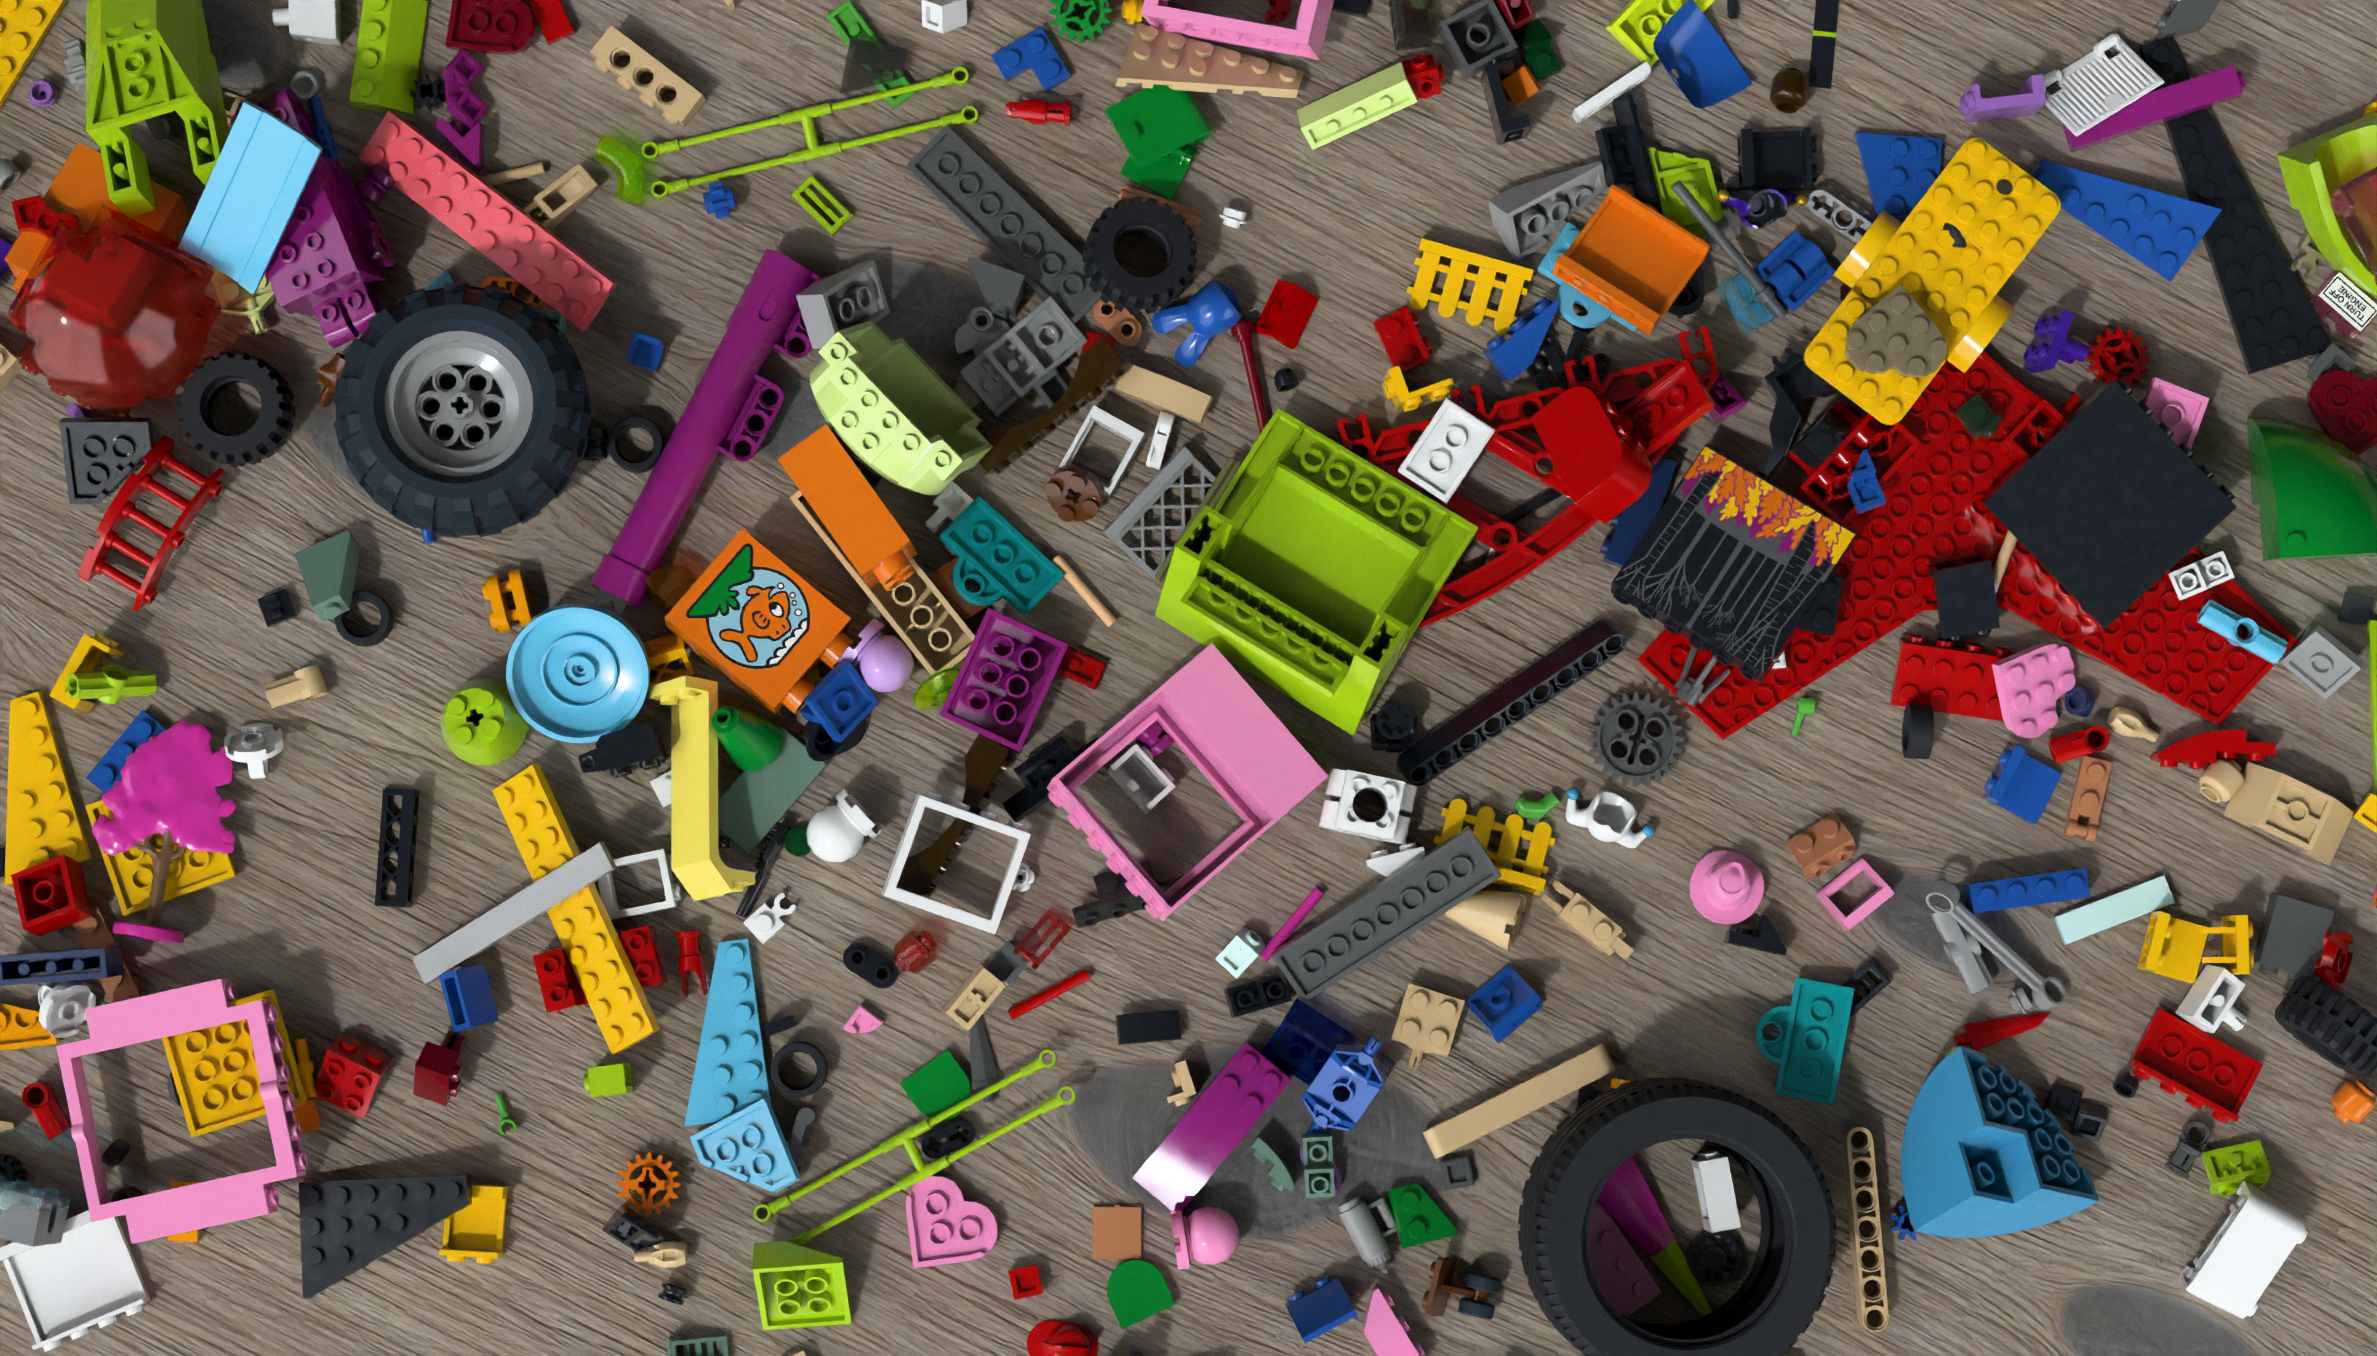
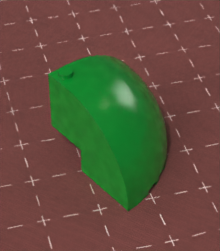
(2310, 493)

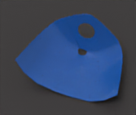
(1700, 56)

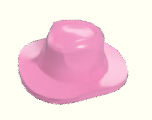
(1726, 887)

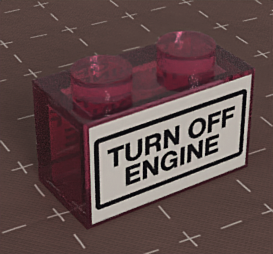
(2344, 304)

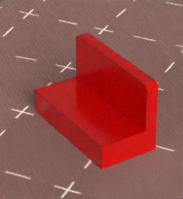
(1286, 314)

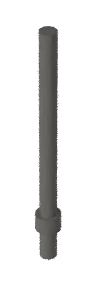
(1763, 291)

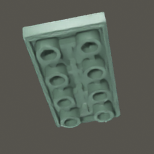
(765, 796)

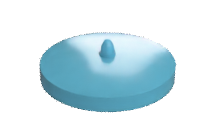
(577, 672)

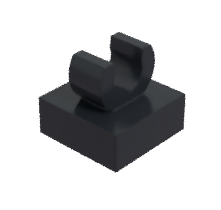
(276, 608)

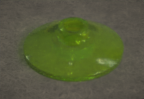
(935, 690)

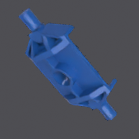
(1359, 1073)

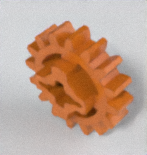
(649, 1168)

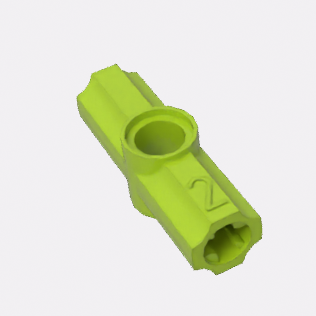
(111, 684)

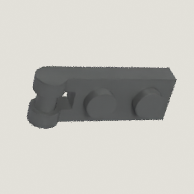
(798, 1142)

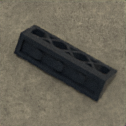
(405, 852)

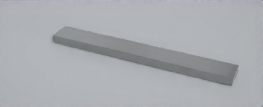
(514, 913)

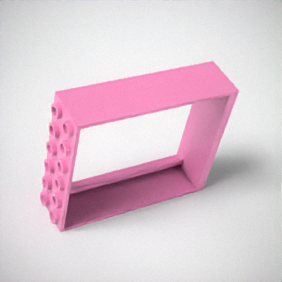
(1303, 41)

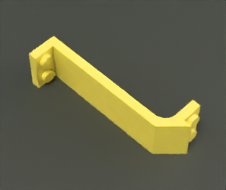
(695, 789)

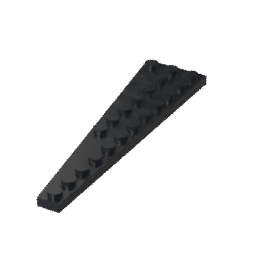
(2254, 277)

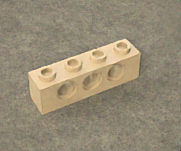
(614, 45)

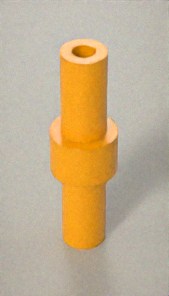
(305, 1067)

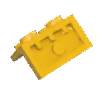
(2172, 947)

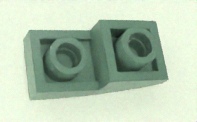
(1318, 1165)
(1279, 1175)

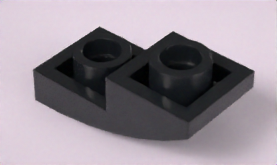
(1257, 995)
(1148, 1027)

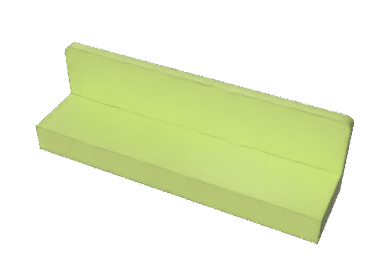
(1356, 106)

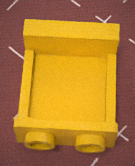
(84, 660)
(477, 1228)

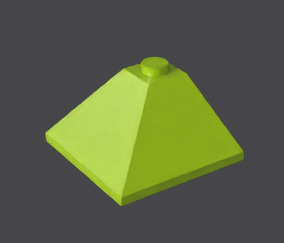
(799, 1286)

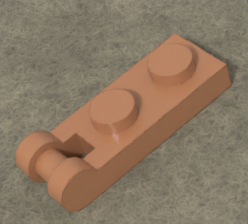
(2087, 797)

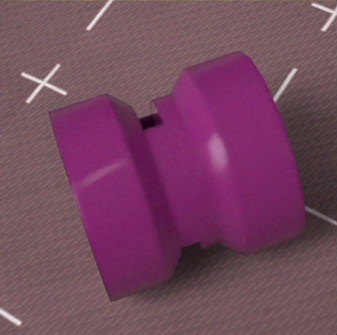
(380, 180)
(1155, 739)

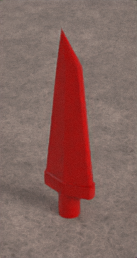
(1993, 1031)

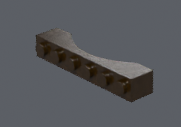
(1095, 369)
(982, 766)

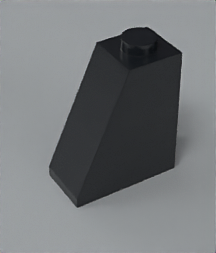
(1821, 439)

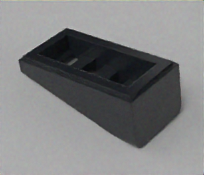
(1867, 995)

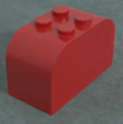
(1594, 451)

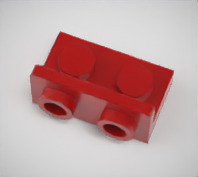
(1402, 340)

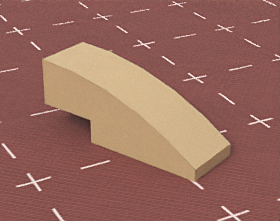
(561, 197)
(1164, 393)

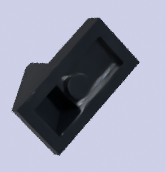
(1765, 939)

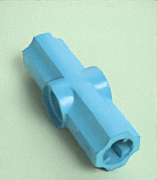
(2258, 639)

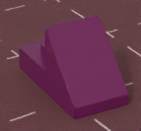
(470, 145)

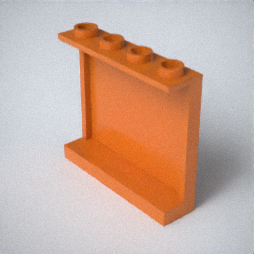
(1632, 259)

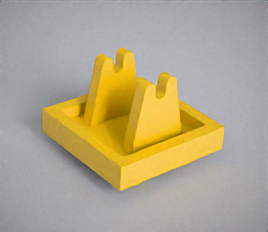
(2235, 933)

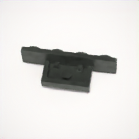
(1114, 898)

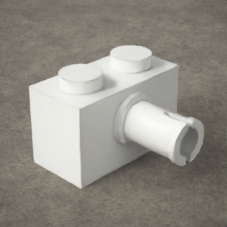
(2212, 1001)

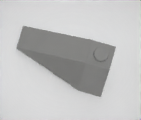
(1535, 209)

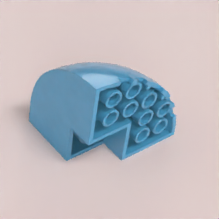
(1986, 1155)

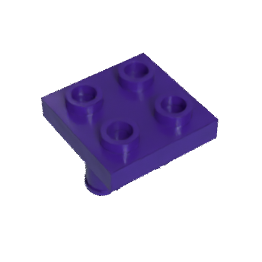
(2053, 344)

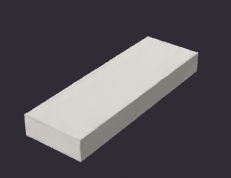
(1612, 92)

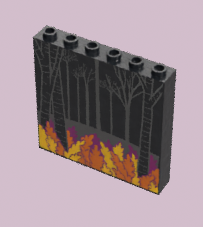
(1733, 564)

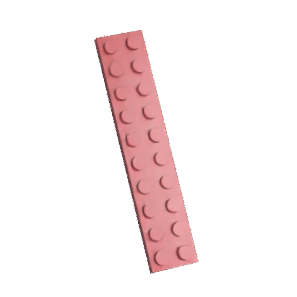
(488, 220)

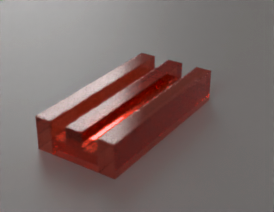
(1029, 954)

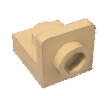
(1182, 1077)

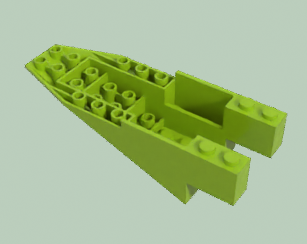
(141, 65)

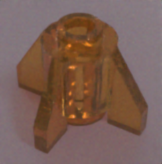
(669, 585)

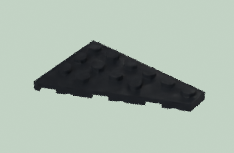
(362, 1219)

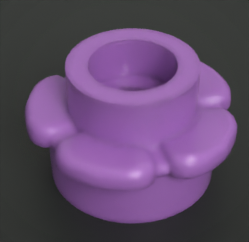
(35, 93)

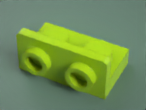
(2235, 1163)

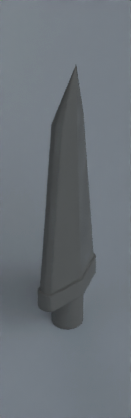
(982, 1062)

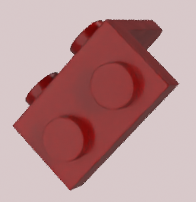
(351, 1074)

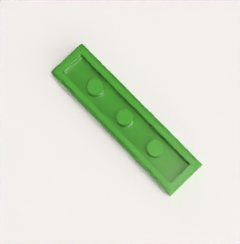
(850, 24)

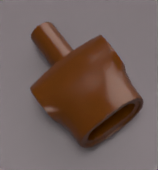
(327, 376)

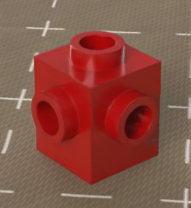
(1424, 75)

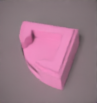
(862, 1021)

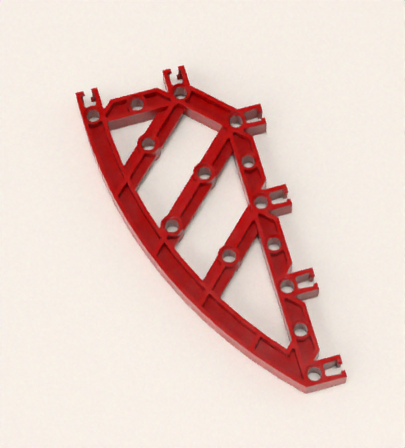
(1523, 552)

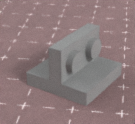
(2321, 660)

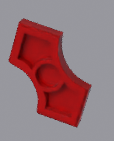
(35, 216)

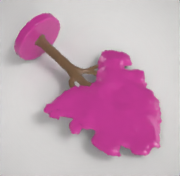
(171, 792)

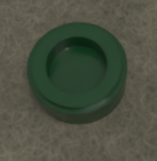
(796, 842)

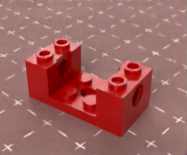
(559, 982)

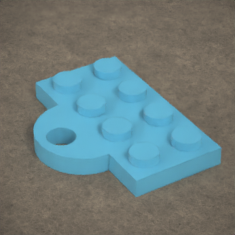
(1570, 296)

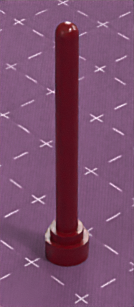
(1244, 334)

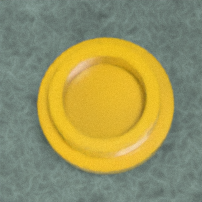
(1132, 11)

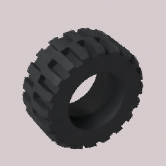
(1160, 226)
(208, 382)
(2330, 1025)

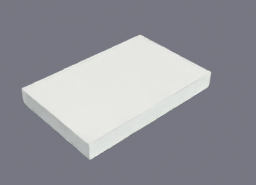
(1446, 450)

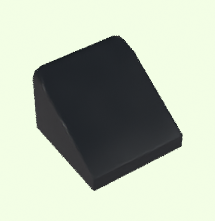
(2089, 1121)

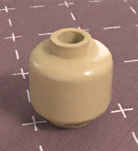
(2221, 780)

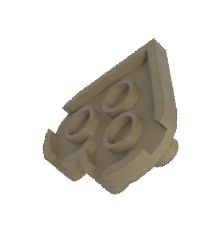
(1896, 337)

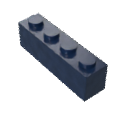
(1636, 519)
(61, 965)

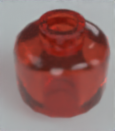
(915, 951)

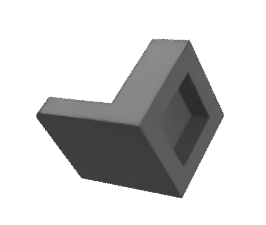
(1050, 388)
(1007, 964)

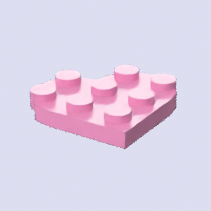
(2030, 685)
(946, 1226)

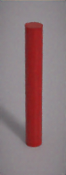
(1048, 994)

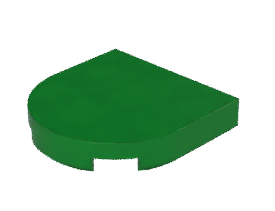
(938, 1086)
(1137, 1292)

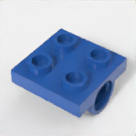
(1795, 270)

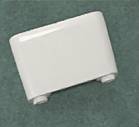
(2245, 1252)

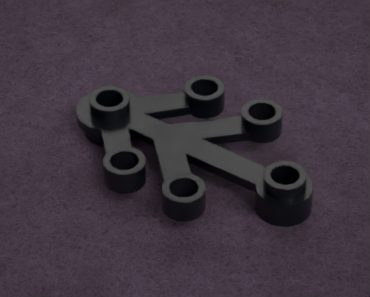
(1572, 354)

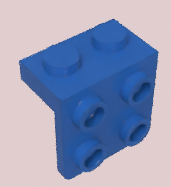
(2021, 784)

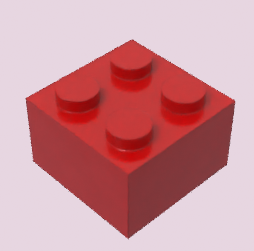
(51, 895)

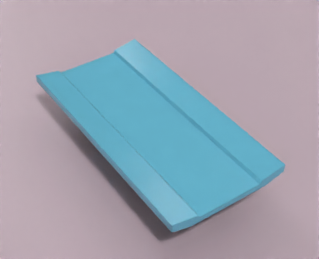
(250, 196)

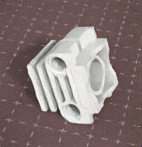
(1341, 817)

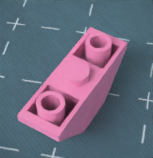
(1386, 1331)

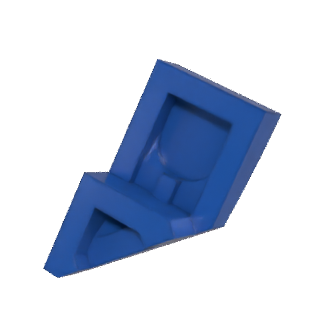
(1864, 486)

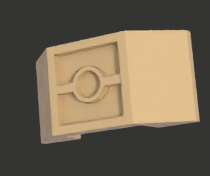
(2290, 811)

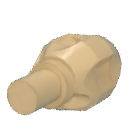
(2130, 724)
(664, 1254)

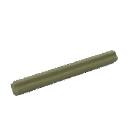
(1211, 499)

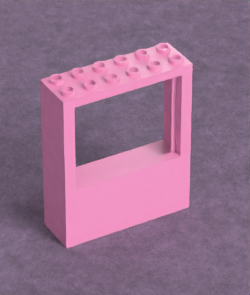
(1229, 740)

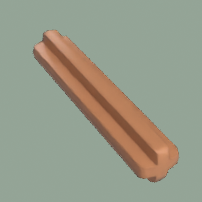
(1192, 215)

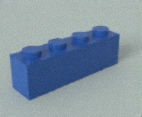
(2026, 891)

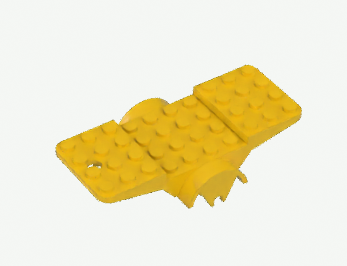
(1947, 282)

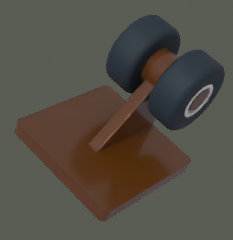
(1436, 1298)

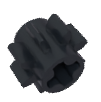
(430, 86)

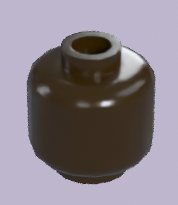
(1789, 90)

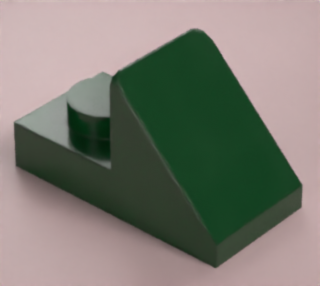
(1536, 49)

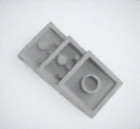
(1022, 357)

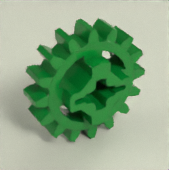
(1086, 23)

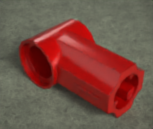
(2076, 744)
(49, 1112)

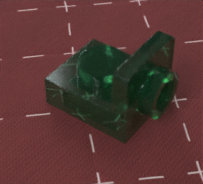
(1978, 418)

